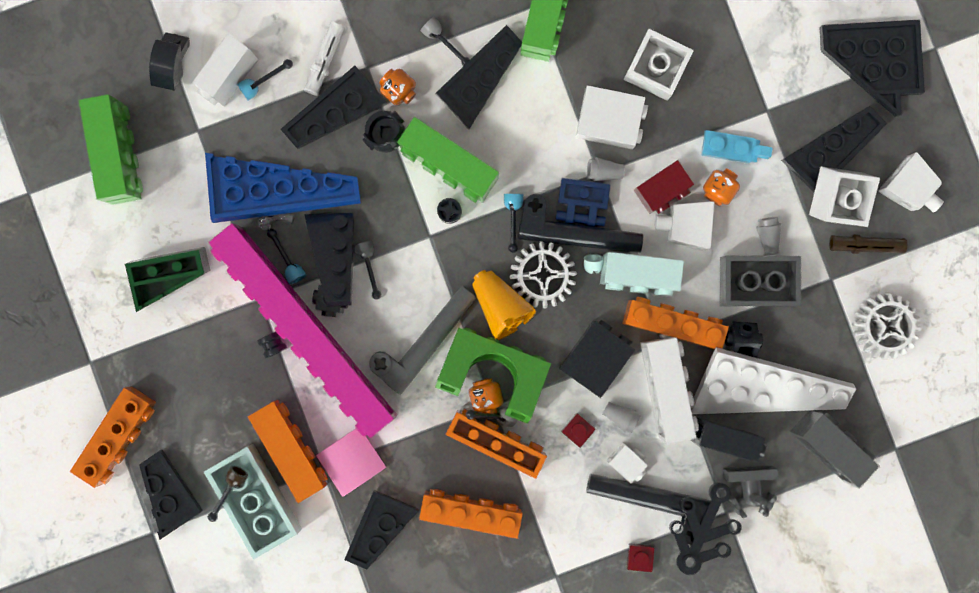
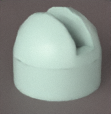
(593, 262)

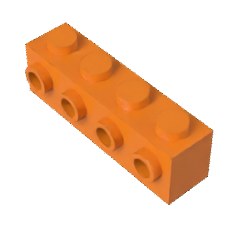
(669, 323)
(113, 436)
(497, 444)
(288, 451)
(471, 514)

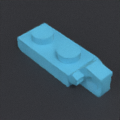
(733, 147)

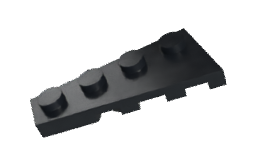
(475, 81)

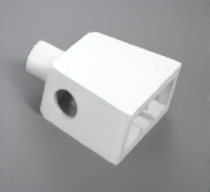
(913, 185)
(688, 224)

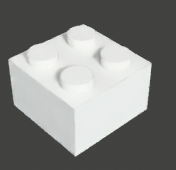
(658, 64)
(844, 196)

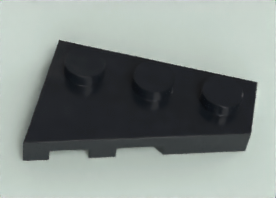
(168, 494)
(377, 528)

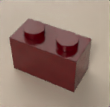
(663, 187)

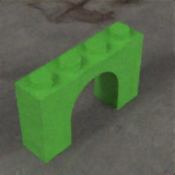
(527, 370)

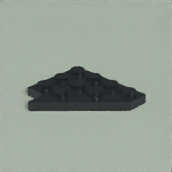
(879, 57)

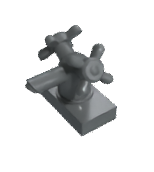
(751, 488)

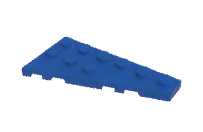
(266, 189)

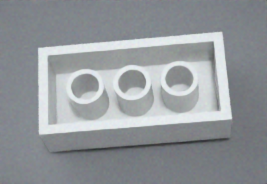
(668, 389)

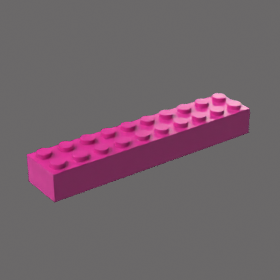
(302, 329)

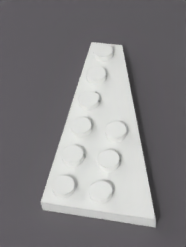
(755, 385)

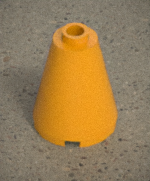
(501, 304)

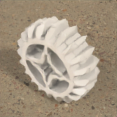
(564, 273)
(900, 312)

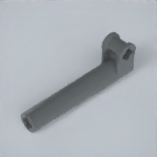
(400, 374)

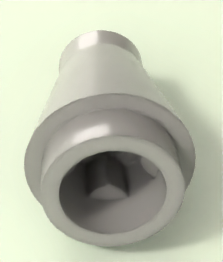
(601, 169)
(769, 233)
(621, 416)

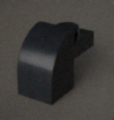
(166, 61)

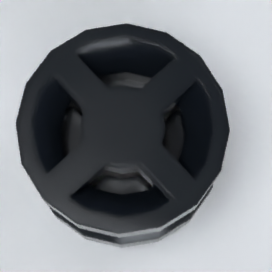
(449, 207)
(272, 344)

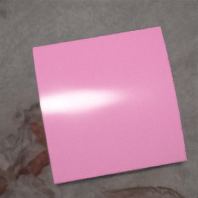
(350, 462)

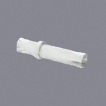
(324, 58)

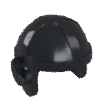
(383, 131)

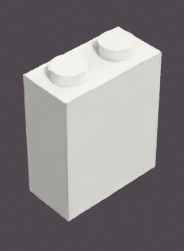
(224, 71)
(611, 117)

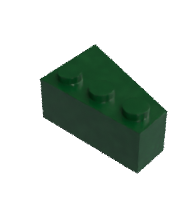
(162, 274)

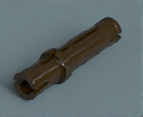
(867, 244)

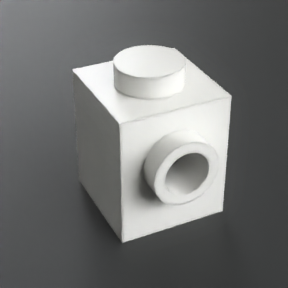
(628, 463)

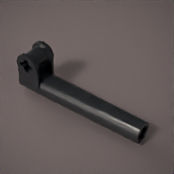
(535, 228)
(647, 497)

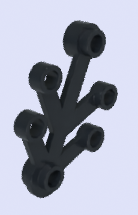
(702, 532)

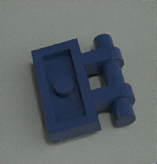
(586, 195)

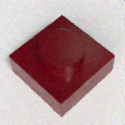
(578, 430)
(640, 557)

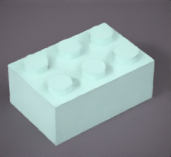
(641, 273)

